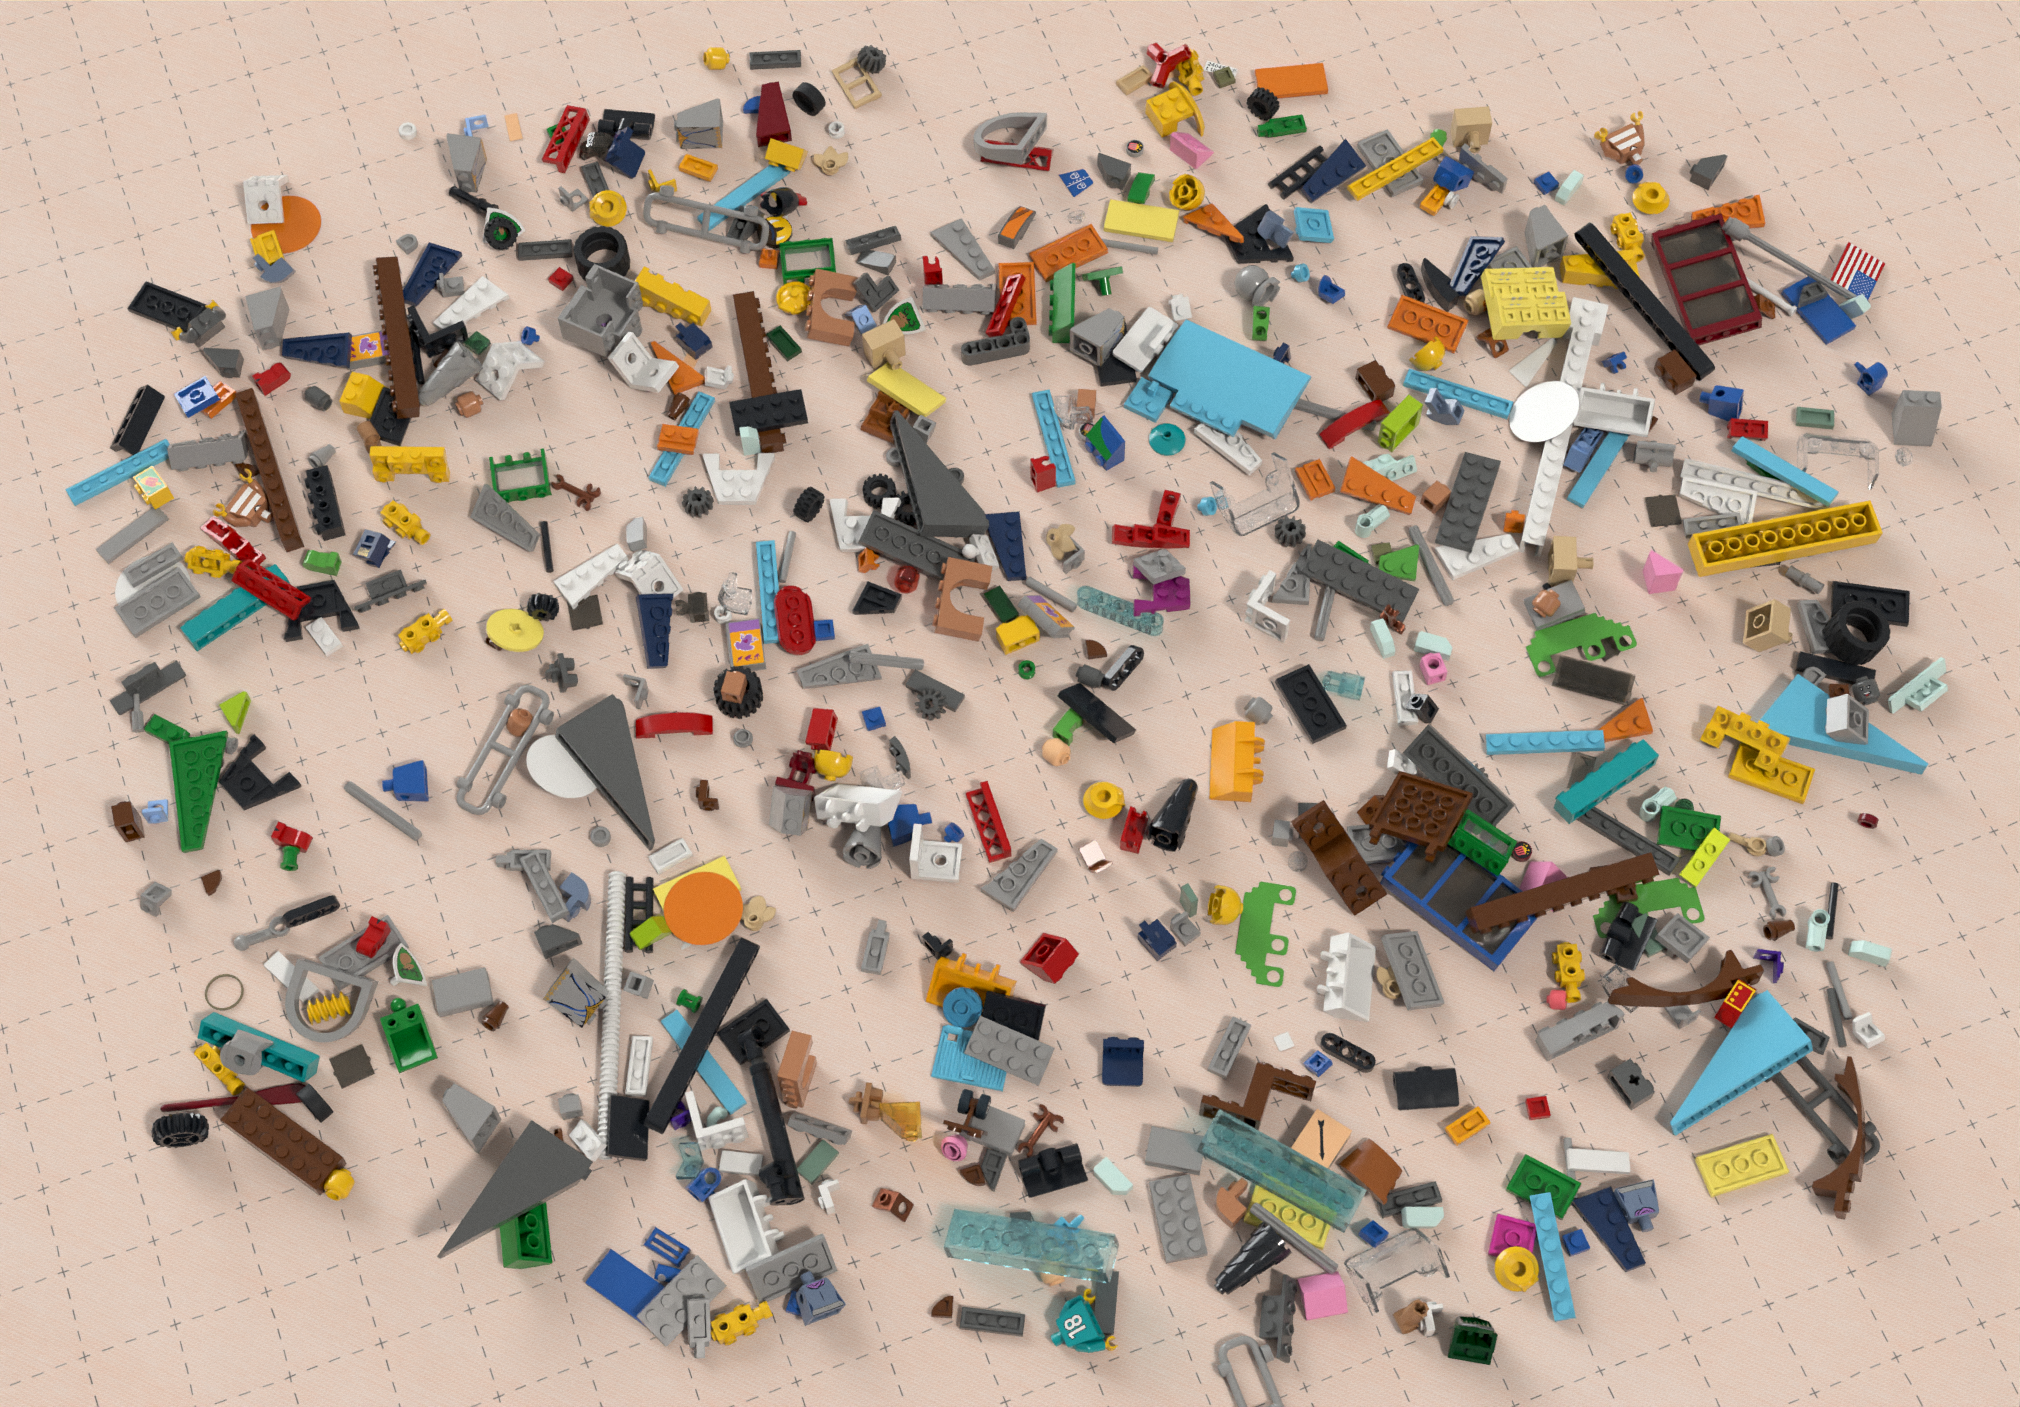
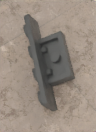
(387, 587)
(147, 684)
(1277, 1318)

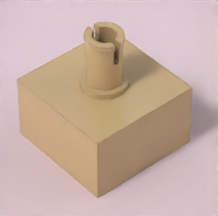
(1471, 127)
(884, 345)
(1564, 560)
(1767, 626)

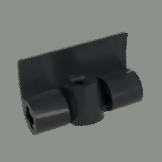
(639, 122)
(1622, 943)
(1426, 1088)
(1052, 1170)

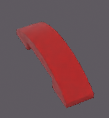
(1353, 421)
(674, 723)

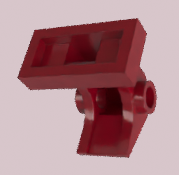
(803, 763)

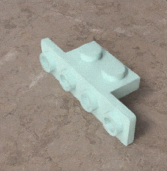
(1393, 469)
(1922, 689)

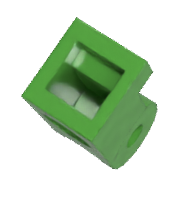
(1260, 323)
(322, 562)
(1067, 726)

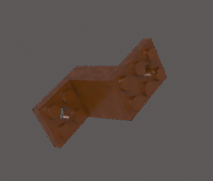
(1339, 858)
(1263, 1081)

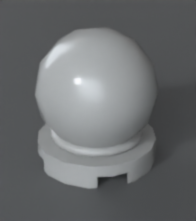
(1255, 285)

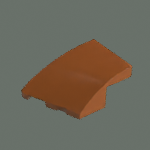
(880, 414)
(1372, 1169)

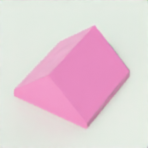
(1189, 149)
(1661, 574)
(1540, 874)
(1323, 1295)

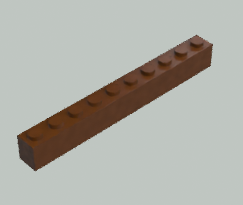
(397, 338)
(756, 361)
(269, 470)
(1561, 893)

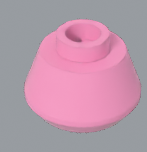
(954, 1147)

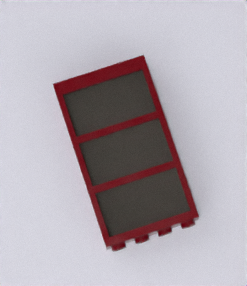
(1706, 280)

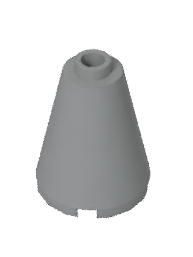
(864, 848)

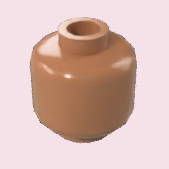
(469, 404)
(1546, 603)
(518, 722)

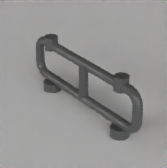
(1838, 1149)

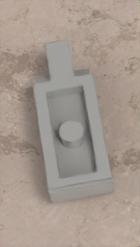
(512, 859)
(876, 949)
(699, 1325)

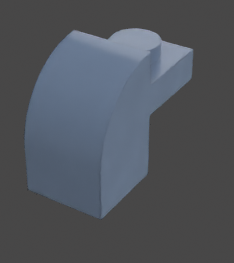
(1272, 228)
(277, 273)
(1443, 410)
(578, 894)

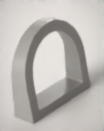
(1011, 153)
(294, 989)

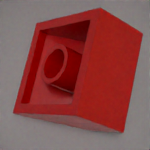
(1050, 957)

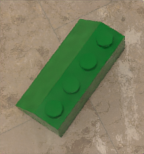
(1063, 304)
(527, 1240)

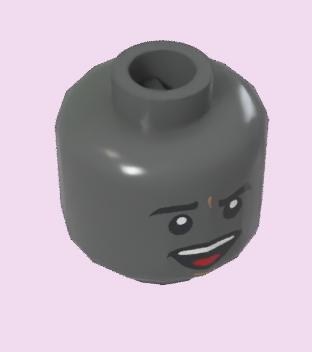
(1865, 691)

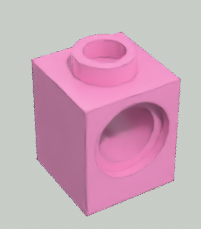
(1433, 675)

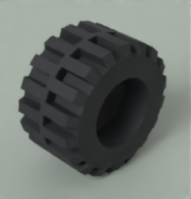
(751, 699)

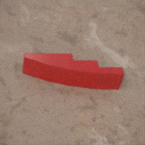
(1151, 537)
(231, 542)

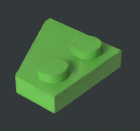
(1401, 563)

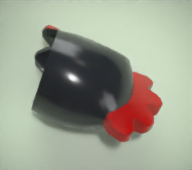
(786, 201)

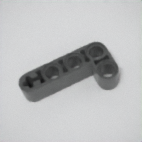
(973, 352)

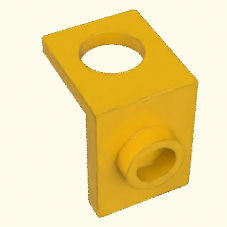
(655, 186)

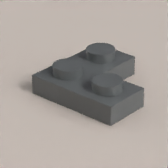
(873, 294)

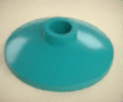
(1167, 445)

